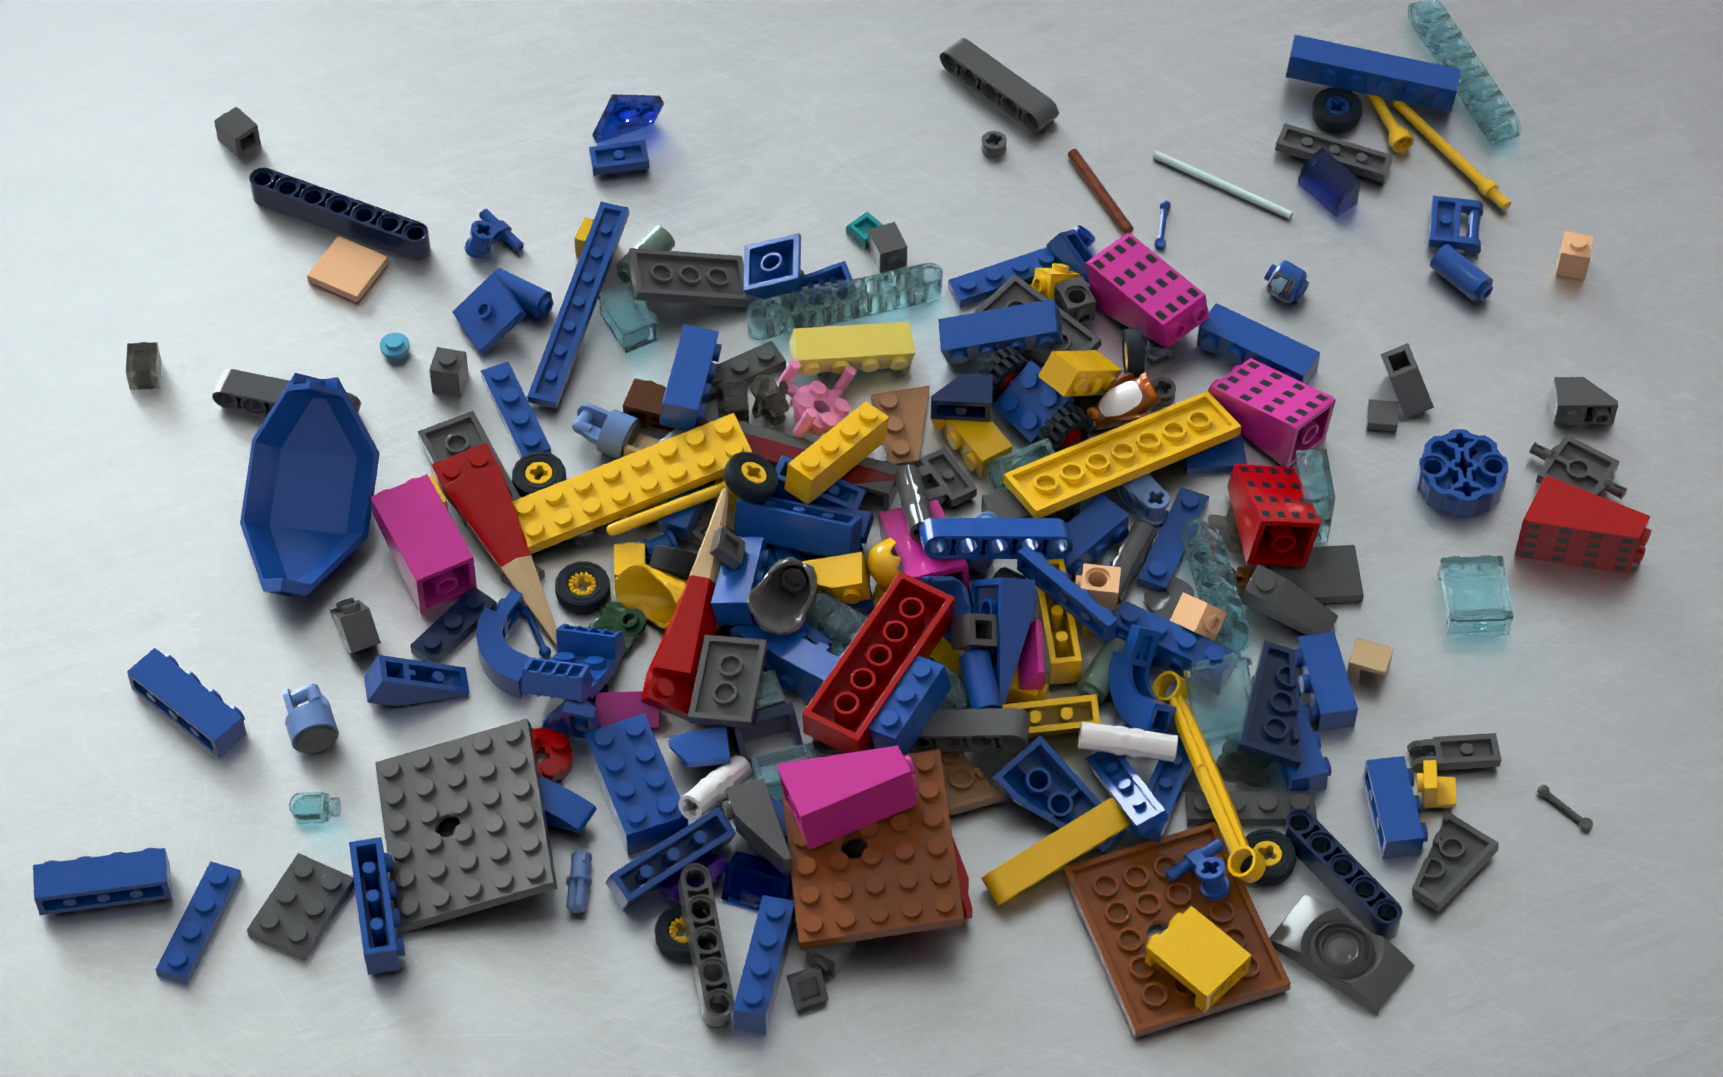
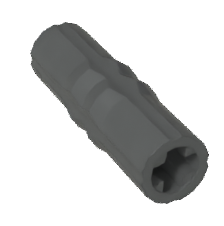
(912, 498)
(1132, 554)

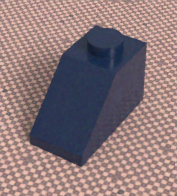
(964, 399)

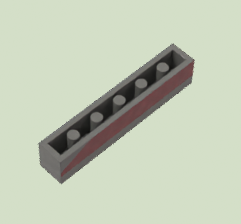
(869, 474)

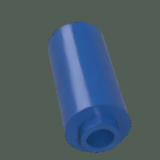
(1462, 273)
(531, 297)
(980, 679)

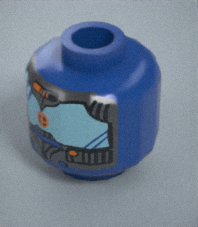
(1286, 282)

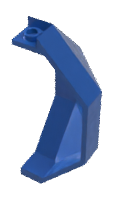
(308, 486)

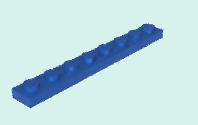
(578, 305)

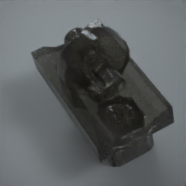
(769, 400)

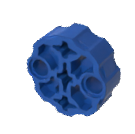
(1461, 473)

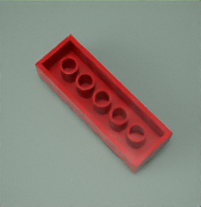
(900, 627)

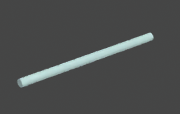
(1223, 185)

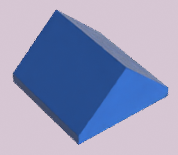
(772, 267)

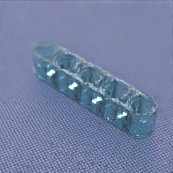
(1216, 580)

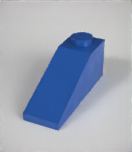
(840, 494)
(410, 681)

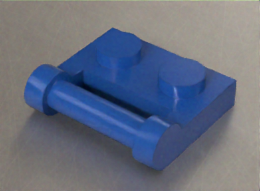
(1446, 224)

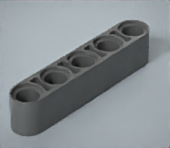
(999, 85)
(253, 392)
(705, 960)

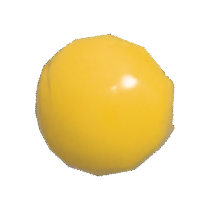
(882, 563)

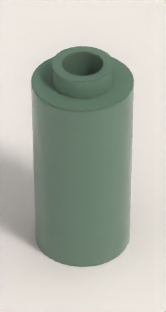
(655, 239)
(1096, 677)

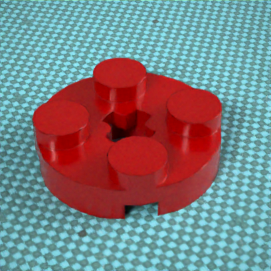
(557, 748)

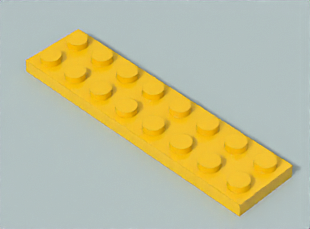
(1121, 454)
(629, 483)

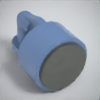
(606, 429)
(311, 724)

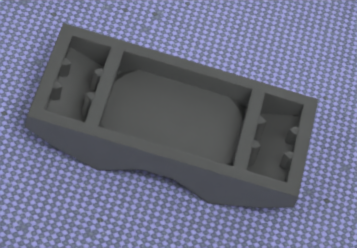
(1342, 953)

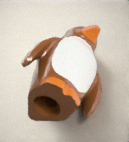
(1124, 402)

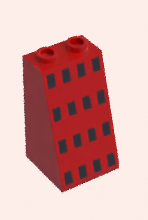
(1272, 515)
(1582, 529)

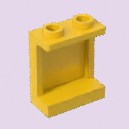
(1199, 956)

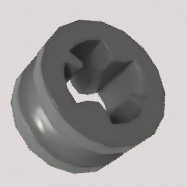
(993, 151)
(1168, 386)

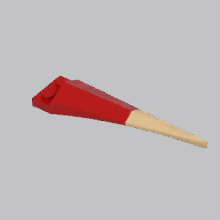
(481, 497)
(675, 665)

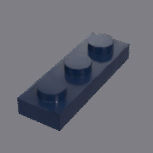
(452, 627)

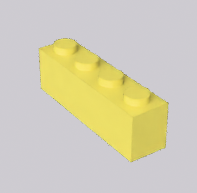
(860, 346)

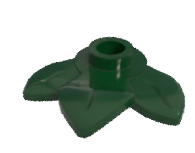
(616, 616)

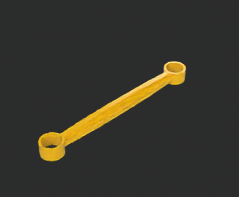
(1210, 779)

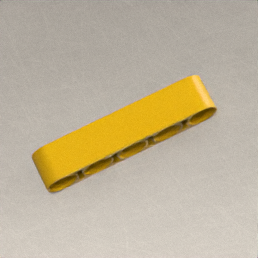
(1055, 851)

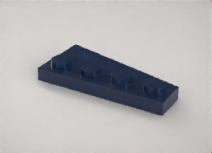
(1272, 708)

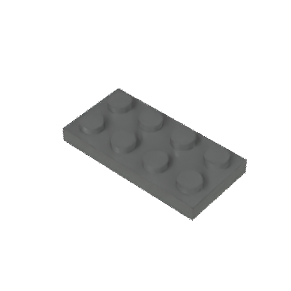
(687, 277)
(1074, 334)
(458, 436)

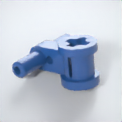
(489, 232)
(1207, 868)

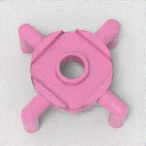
(818, 396)

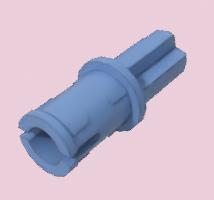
(578, 882)

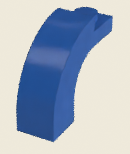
(497, 658)
(1131, 683)

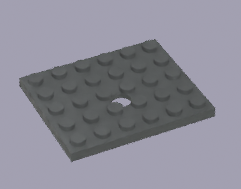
(502, 835)

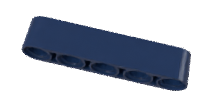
(1344, 888)

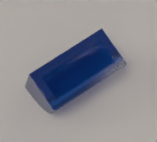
(1330, 182)
(752, 877)

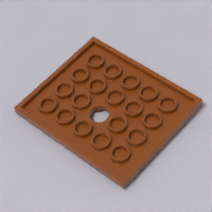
(897, 885)
(1129, 893)

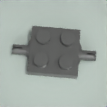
(1579, 466)

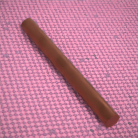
(1100, 191)

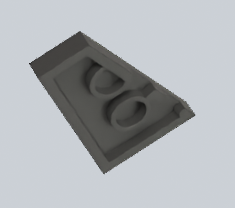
(1452, 861)

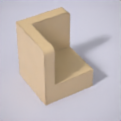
(1368, 657)

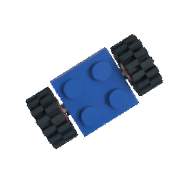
(1032, 403)

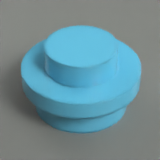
(394, 346)

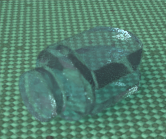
(314, 807)

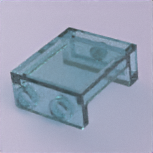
(1317, 486)
(1476, 595)
(1219, 696)

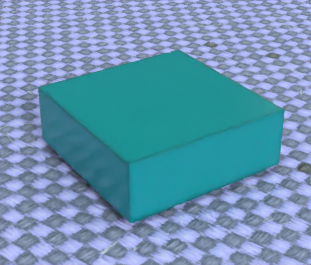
(859, 228)

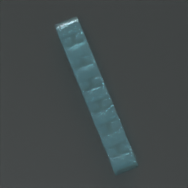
(1475, 84)
(845, 300)

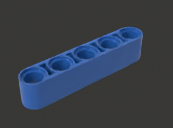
(994, 537)

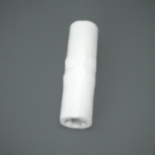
(1127, 741)
(712, 788)

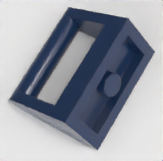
(768, 723)

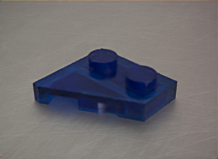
(626, 115)

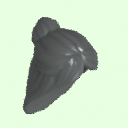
(783, 596)

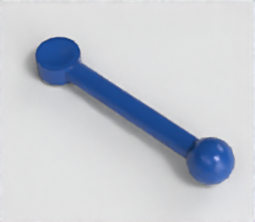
(1160, 242)
(544, 650)

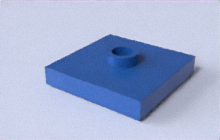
(489, 313)
(1217, 458)

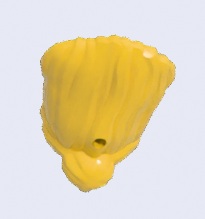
(650, 591)

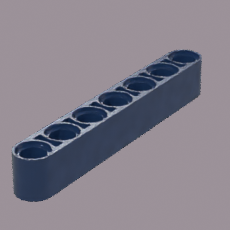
(340, 213)

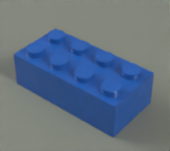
(635, 782)

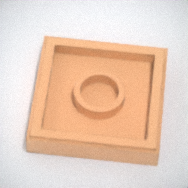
(347, 269)

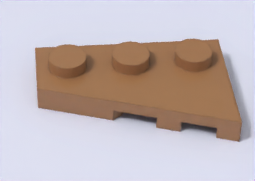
(905, 425)
(966, 784)

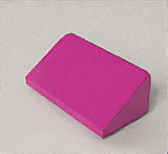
(1031, 661)
(623, 705)

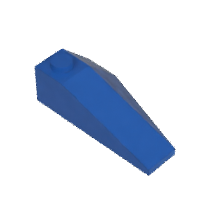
(1014, 605)
(1048, 787)

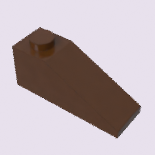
(645, 403)

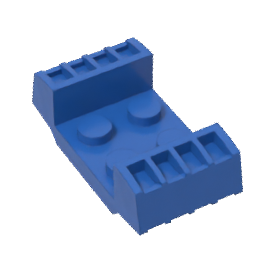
(579, 668)

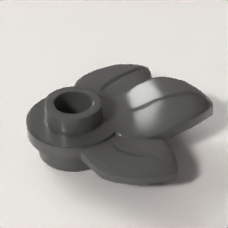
(1164, 603)

